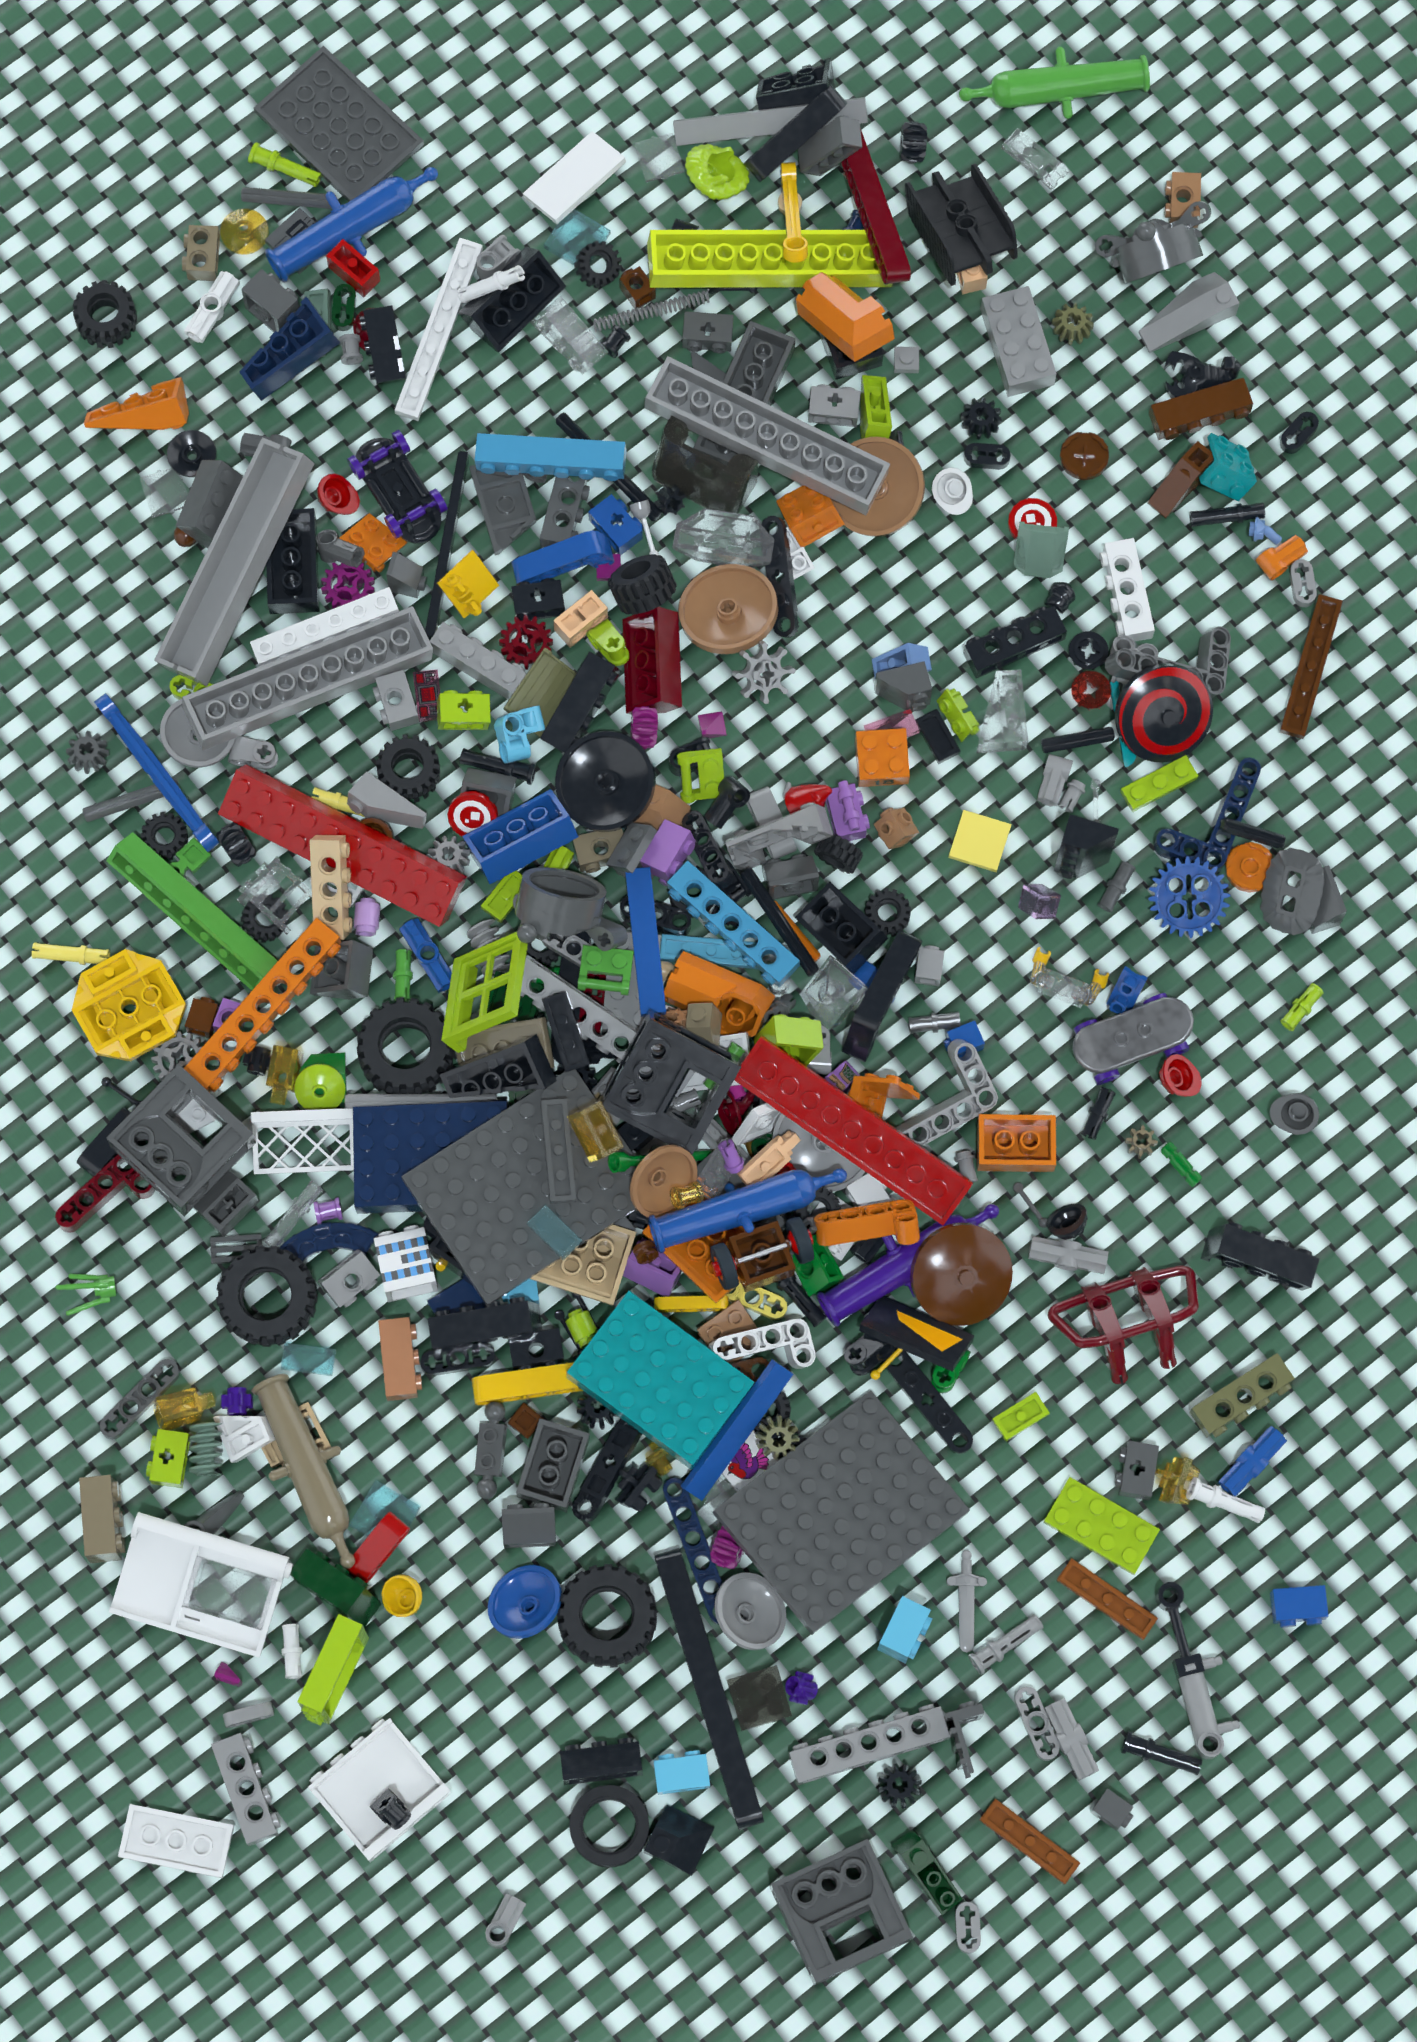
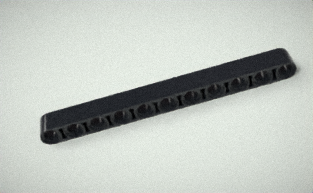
(709, 1689)

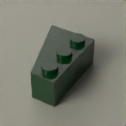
(335, 1587)

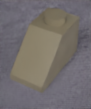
(704, 1021)

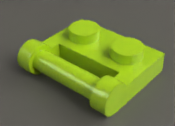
(709, 774)

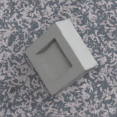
(906, 359)

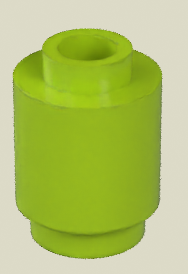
(581, 1327)

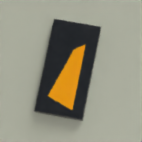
(916, 1333)

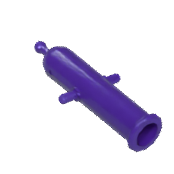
(885, 1273)

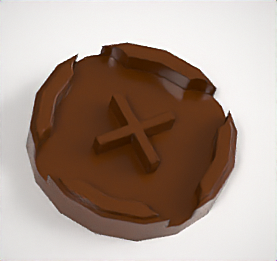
(1084, 455)

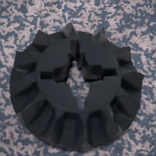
(1098, 646)

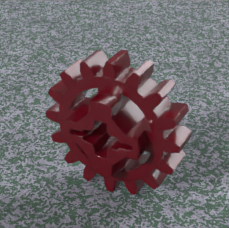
(516, 645)

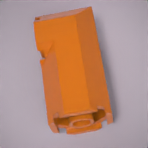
(843, 316)
(735, 996)

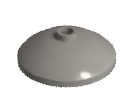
(179, 742)
(760, 1606)

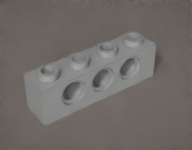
(225, 1752)

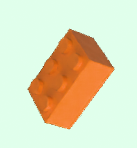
(1016, 1143)

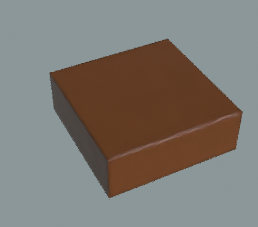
(525, 1421)

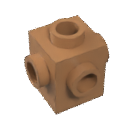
(896, 827)

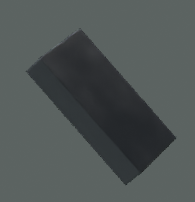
(937, 736)

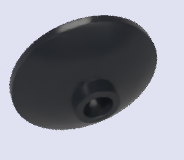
(190, 443)

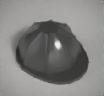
(1295, 1113)

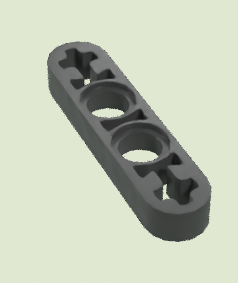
(142, 1401)

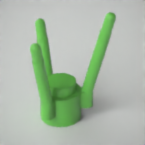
(103, 1287)

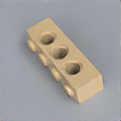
(336, 848)

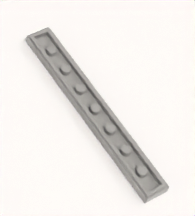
(752, 123)

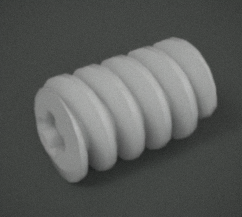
(482, 935)

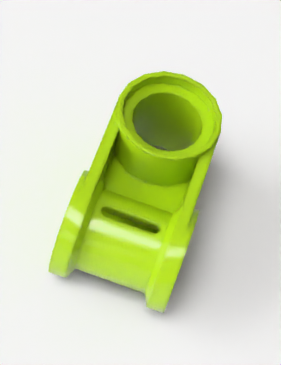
(609, 643)

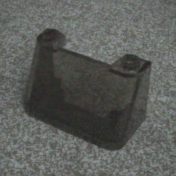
(701, 476)

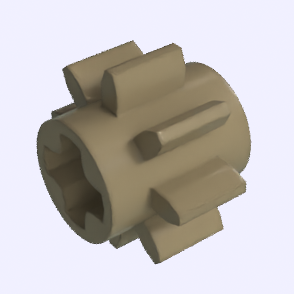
(1141, 1149)

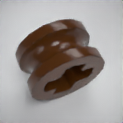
(645, 1252)

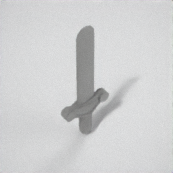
(966, 1583)

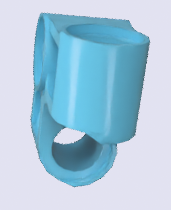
(514, 743)

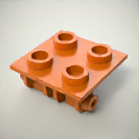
(375, 540)

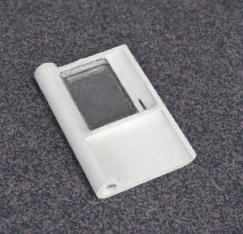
(214, 1581)

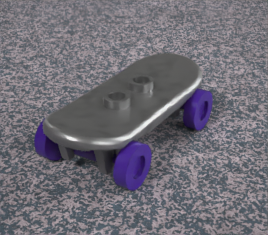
(1152, 1028)

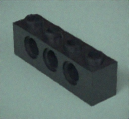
(983, 662)

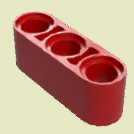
(378, 1547)

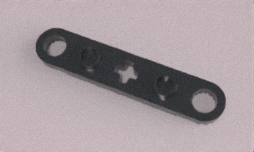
(785, 589)
(940, 1414)
(603, 1478)

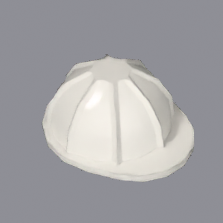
(953, 490)

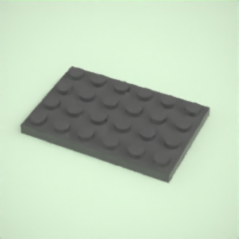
(338, 125)

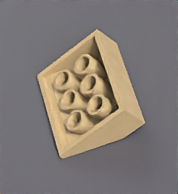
(593, 1267)

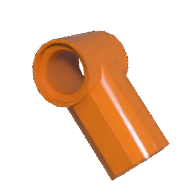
(1276, 561)

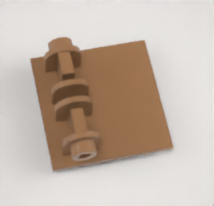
(728, 1322)

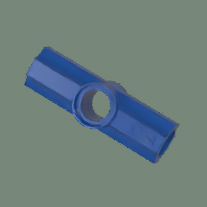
(421, 942)
(1252, 1461)

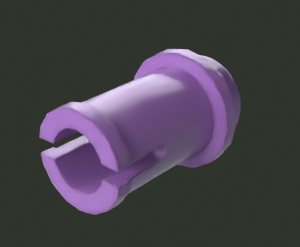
(733, 1162)

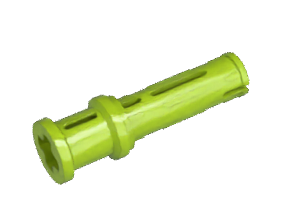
(274, 161)

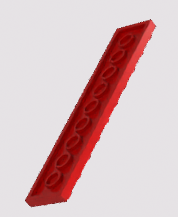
(852, 1130)

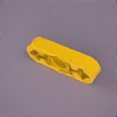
(689, 1304)

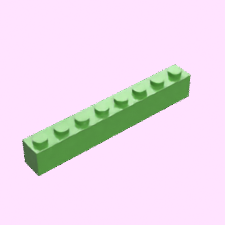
(191, 910)

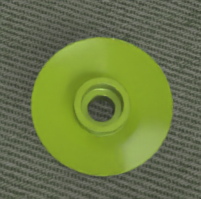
(321, 1077)

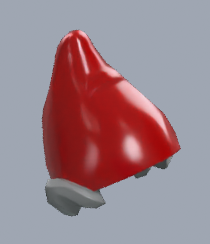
(804, 794)

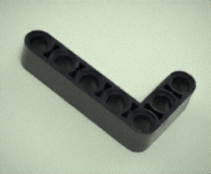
(880, 996)

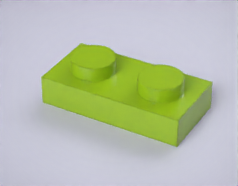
(500, 900)
(1020, 1416)

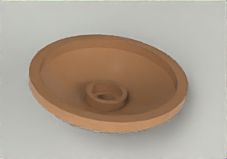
(656, 1176)

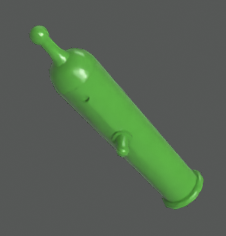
(1063, 82)

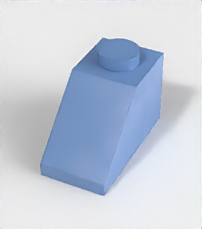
(902, 656)

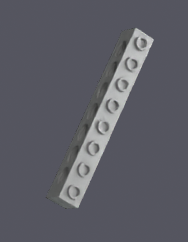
(594, 1011)

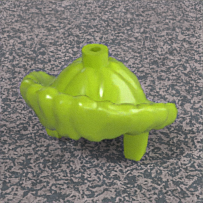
(716, 171)

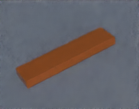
(1107, 1599)
(1029, 1841)

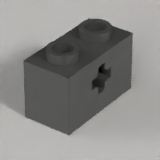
(696, 326)
(1146, 1457)

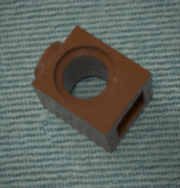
(640, 296)
(201, 1017)

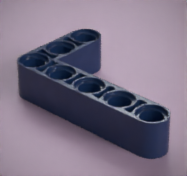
(1214, 847)

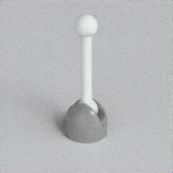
(641, 511)

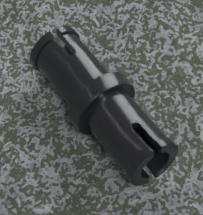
(1098, 1113)

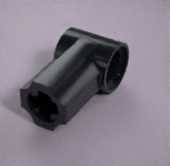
(731, 796)
(867, 1249)

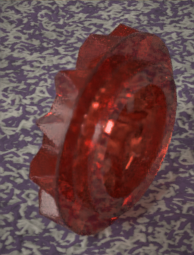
(1094, 680)

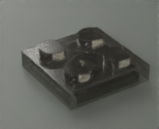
(759, 1698)

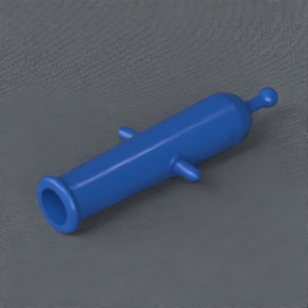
(346, 222)
(740, 1207)

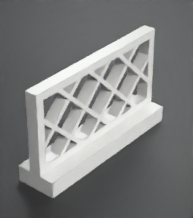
(298, 1119)

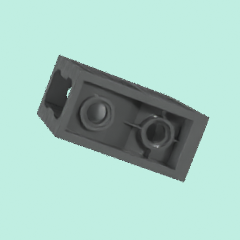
(185, 1156)
(832, 1908)

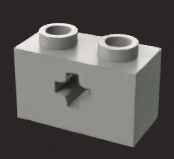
(843, 414)

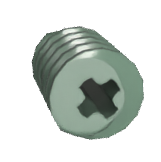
(205, 1449)

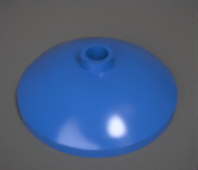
(519, 1593)

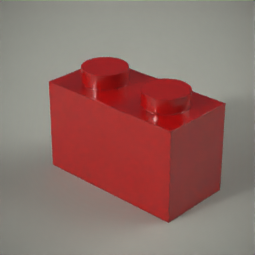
(353, 268)

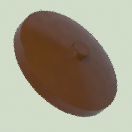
(961, 1274)

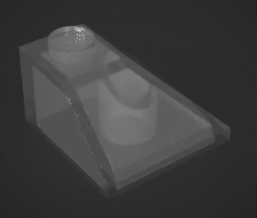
(832, 993)

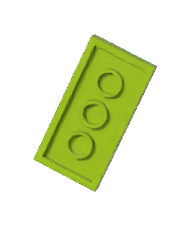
(1101, 1526)

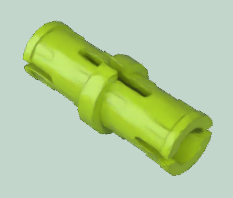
(1302, 1006)

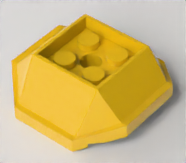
(125, 981)

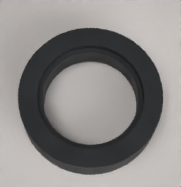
(597, 1795)

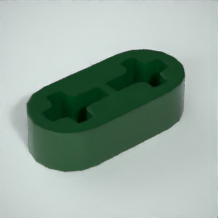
(338, 307)

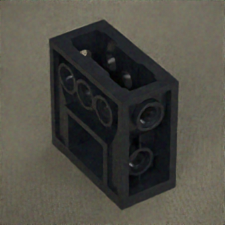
(657, 1088)

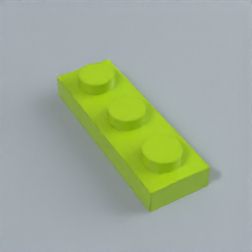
(1159, 783)

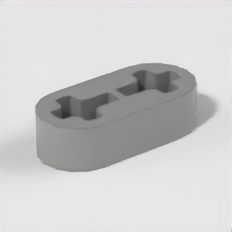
(1308, 582)
(248, 1714)
(961, 1927)

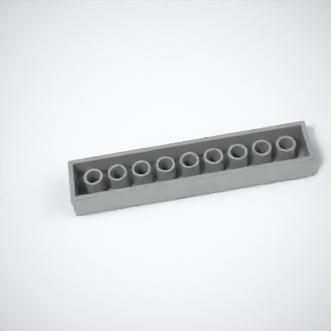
(767, 435)
(306, 678)

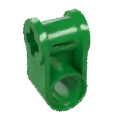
(952, 1376)

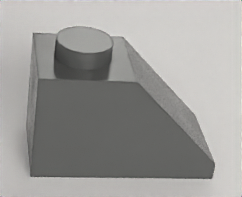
(405, 576)

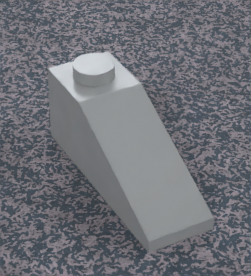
(379, 801)

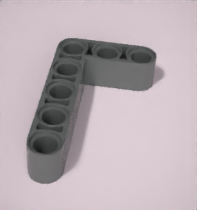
(1208, 650)

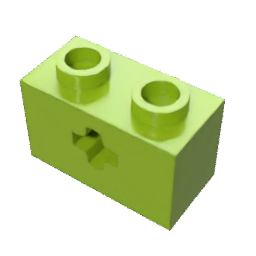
(452, 717)
(174, 1472)

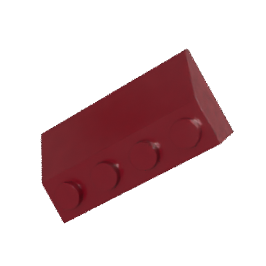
(653, 661)

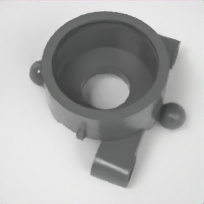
(1156, 244)
(564, 905)

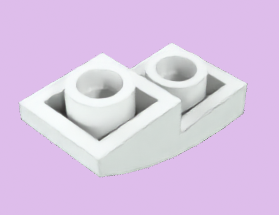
(800, 560)

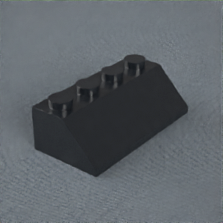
(505, 313)
(1084, 847)

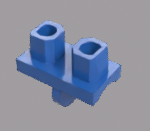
(1126, 991)

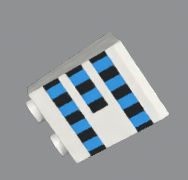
(405, 1263)

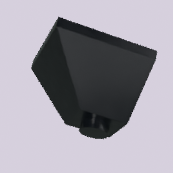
(679, 1840)

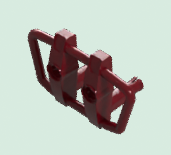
(1107, 1324)

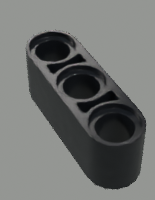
(665, 924)
(98, 1152)

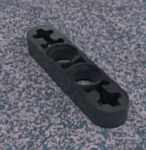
(707, 849)

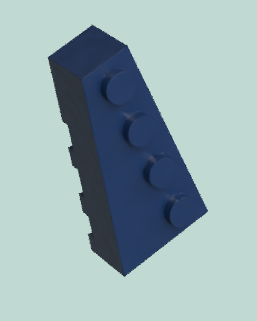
(289, 351)

